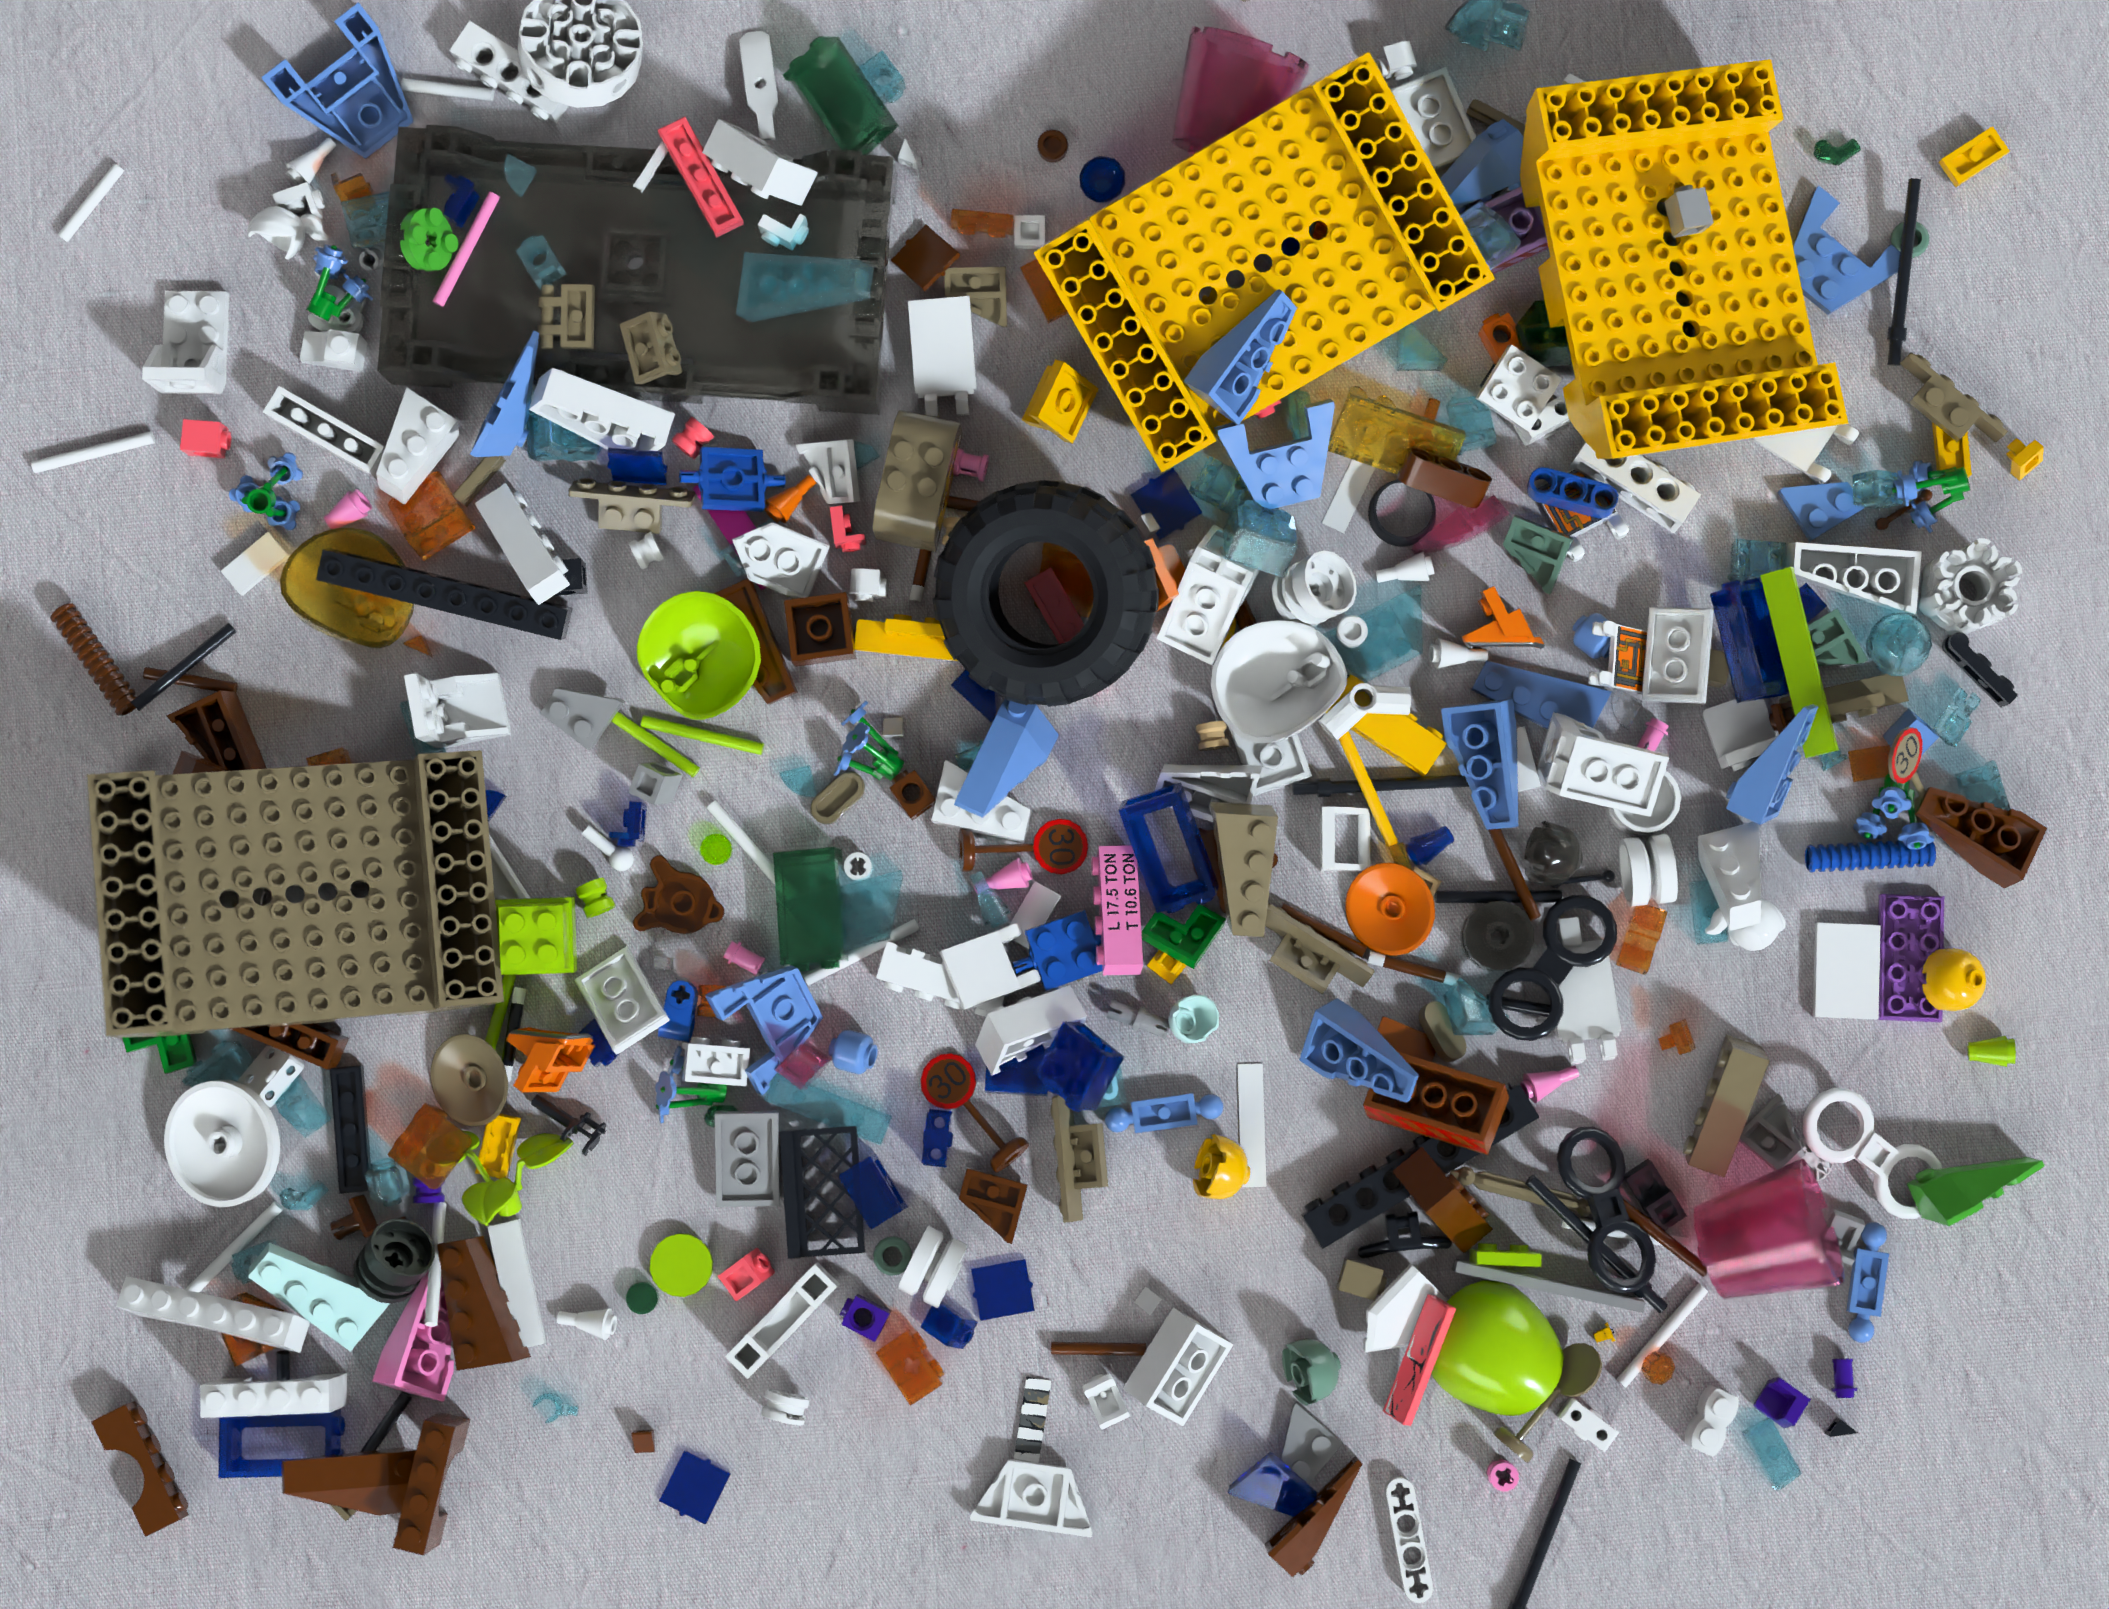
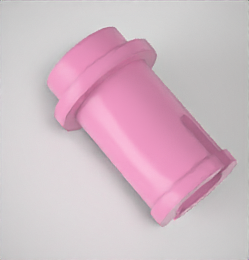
(1653, 734)
(743, 958)

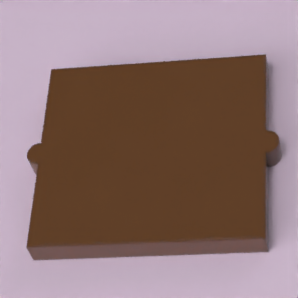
(925, 257)

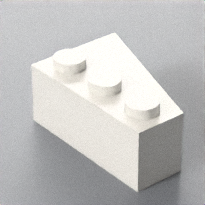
(758, 164)
(1211, 784)
(1005, 820)
(1733, 872)
(1026, 1025)

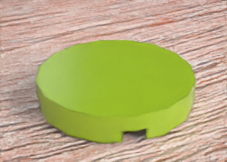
(681, 1265)

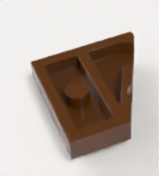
(994, 1200)

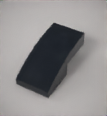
(1654, 1195)

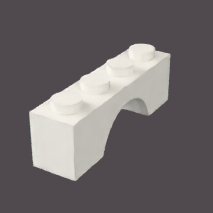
(782, 1320)

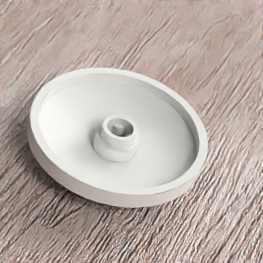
(222, 1143)

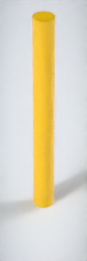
(1368, 789)

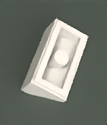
(1035, 910)

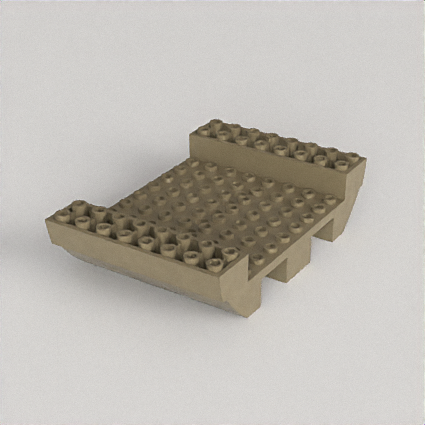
(192, 966)

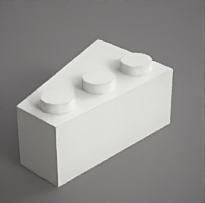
(414, 446)

